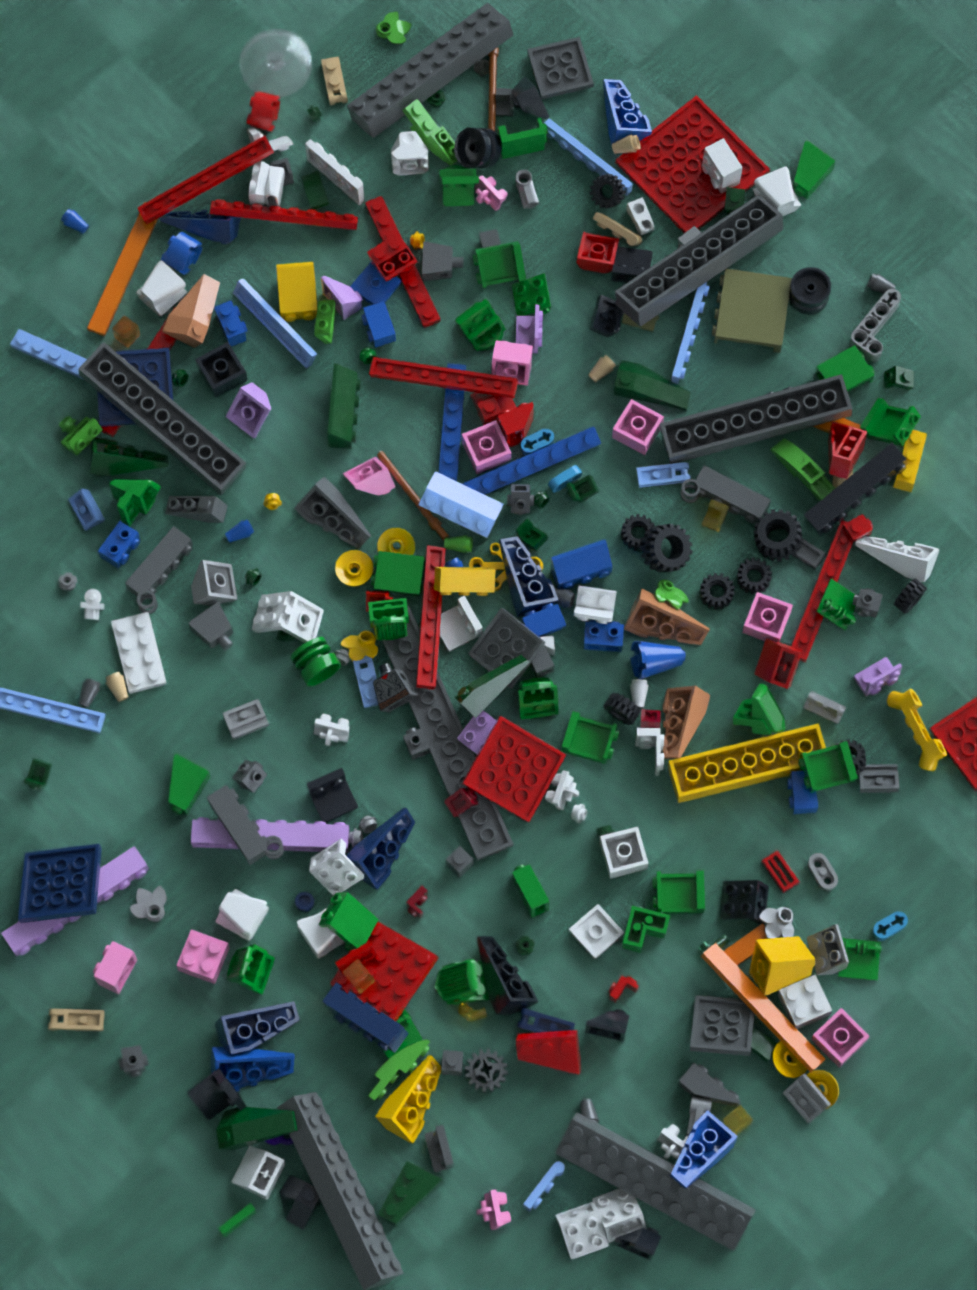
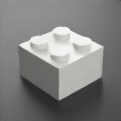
(721, 166)
(623, 852)
(804, 1002)

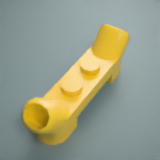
(931, 748)

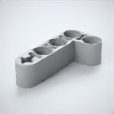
(877, 321)

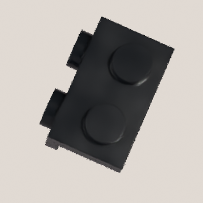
(606, 317)

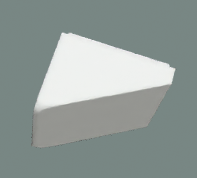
(549, 644)

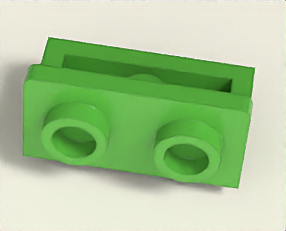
(325, 320)
(81, 435)

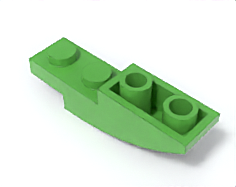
(434, 138)
(803, 467)
(402, 1060)

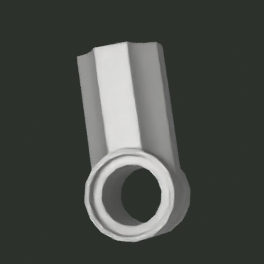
(526, 190)
(697, 1109)

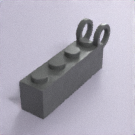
(728, 492)
(157, 566)
(240, 828)

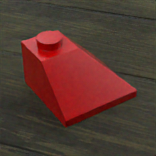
(491, 406)

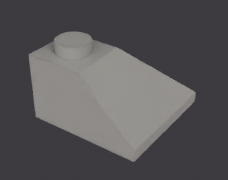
(213, 583)

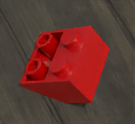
(391, 257)
(516, 423)
(778, 663)

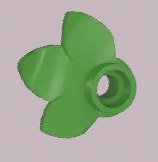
(395, 27)
(667, 592)

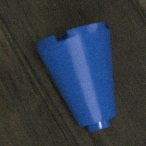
(654, 658)

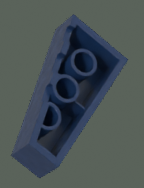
(364, 1019)

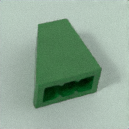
(811, 170)
(186, 784)
(530, 890)

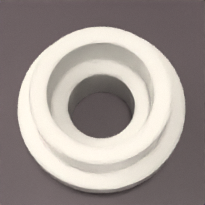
(579, 813)

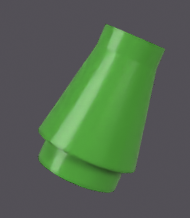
(460, 544)

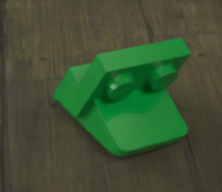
(457, 185)
(481, 326)
(134, 497)
(389, 618)
(537, 698)
(760, 713)
(251, 968)
(461, 982)

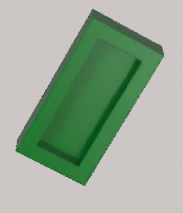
(237, 1220)

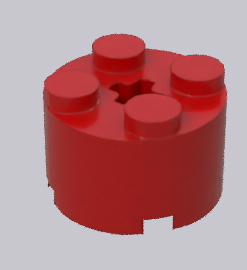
(264, 111)

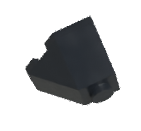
(528, 99)
(299, 1201)
(640, 1242)

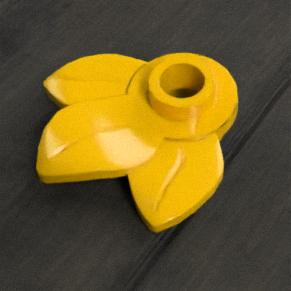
(360, 645)

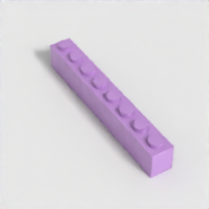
(294, 836)
(112, 877)

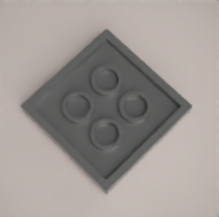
(560, 68)
(504, 641)
(722, 1026)

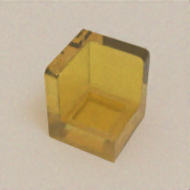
(715, 515)
(738, 1120)

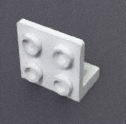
(277, 144)
(595, 604)
(459, 625)
(650, 738)
(334, 868)
(619, 1213)
(582, 1230)

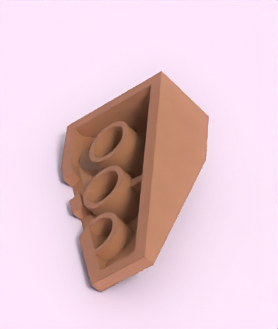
(193, 313)
(663, 621)
(683, 713)

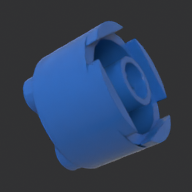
(182, 252)

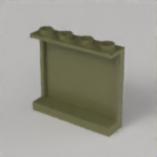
(752, 308)

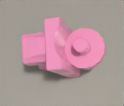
(487, 193)
(491, 1210)

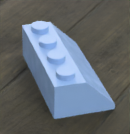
(461, 504)

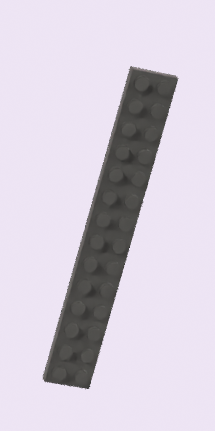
(452, 758)

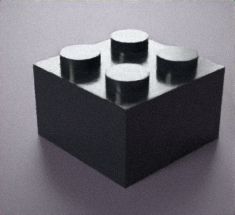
(221, 369)

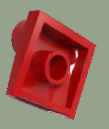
(597, 253)

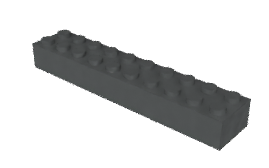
(430, 69)
(699, 260)
(162, 418)
(756, 419)
(649, 1180)
(341, 1193)

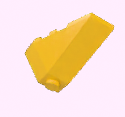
(406, 1106)

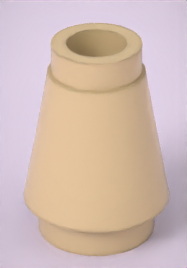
(626, 145)
(602, 368)
(117, 686)

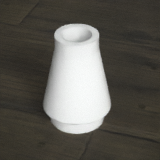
(639, 691)

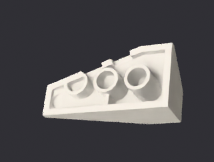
(909, 561)

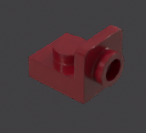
(650, 718)
(461, 801)
(416, 899)

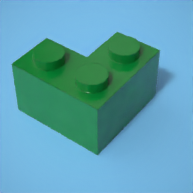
(642, 923)

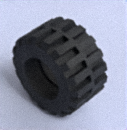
(774, 521)
(679, 548)

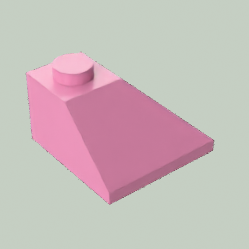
(371, 477)

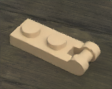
(334, 80)
(617, 229)
(77, 1020)

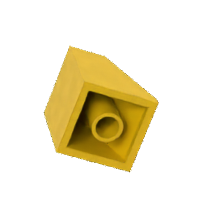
(297, 291)
(780, 963)

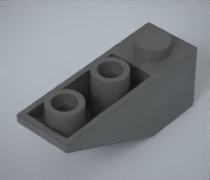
(199, 508)
(701, 1085)

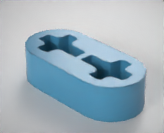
(535, 438)
(560, 481)
(888, 922)

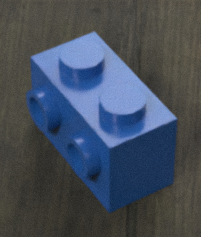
(229, 321)
(379, 324)
(119, 545)
(545, 621)
(603, 636)
(801, 799)

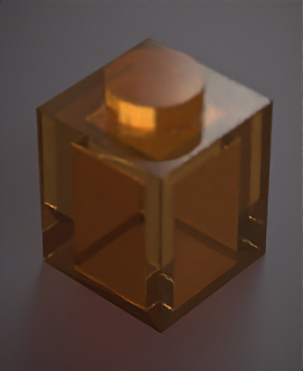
(126, 331)
(358, 976)

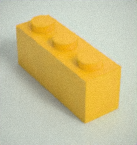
(912, 452)
(464, 580)

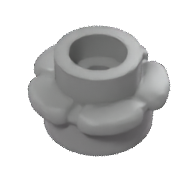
(67, 586)
(343, 656)
(368, 824)
(355, 837)

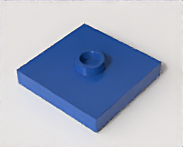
(373, 286)

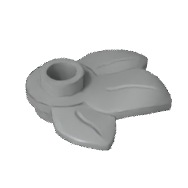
(148, 902)
(776, 924)

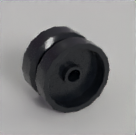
(477, 147)
(809, 290)

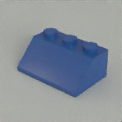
(581, 565)

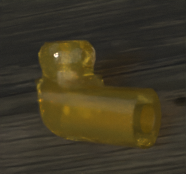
(470, 1014)

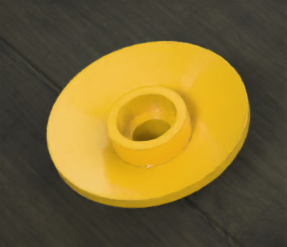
(399, 535)
(350, 560)
(788, 1069)
(821, 1077)

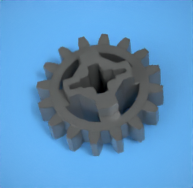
(493, 1067)

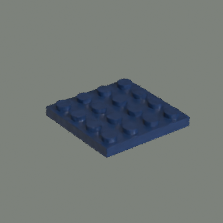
(153, 365)
(60, 883)

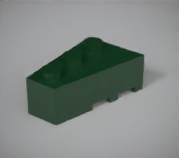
(408, 1193)

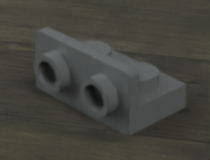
(439, 1149)

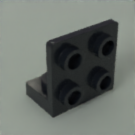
(630, 263)
(331, 795)
(743, 900)
(215, 1095)

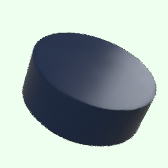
(304, 902)

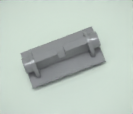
(824, 707)

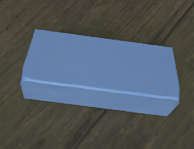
(86, 509)

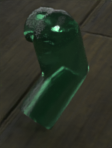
(721, 942)

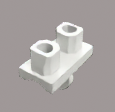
(92, 604)
(330, 730)
(564, 791)
(671, 1143)

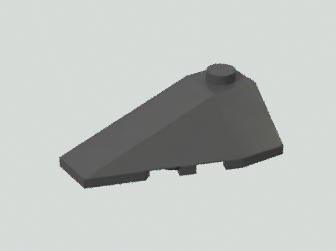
(331, 511)

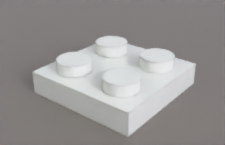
(596, 931)

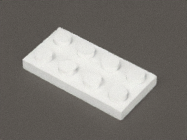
(335, 172)
(138, 652)

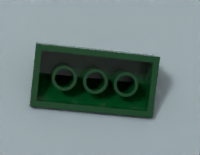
(342, 407)

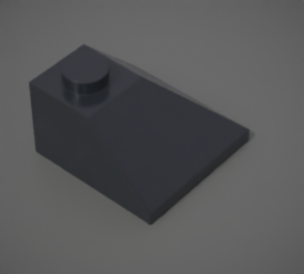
(609, 1025)

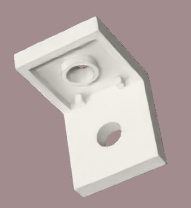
(284, 613)

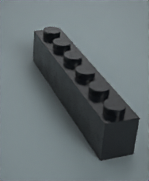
(855, 489)

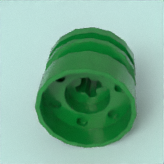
(315, 661)

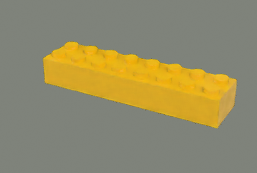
(742, 763)

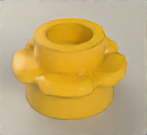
(417, 240)
(272, 501)

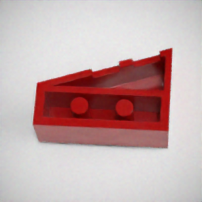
(844, 448)
(551, 1049)

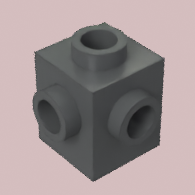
(520, 499)
(867, 602)
(250, 775)
(132, 1054)

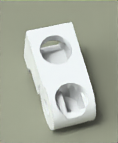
(640, 216)

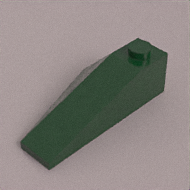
(112, 459)

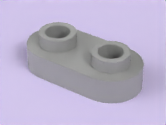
(823, 872)

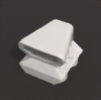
(409, 154)
(266, 184)
(777, 191)
(162, 289)
(242, 914)
(319, 939)

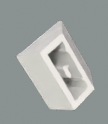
(258, 1172)

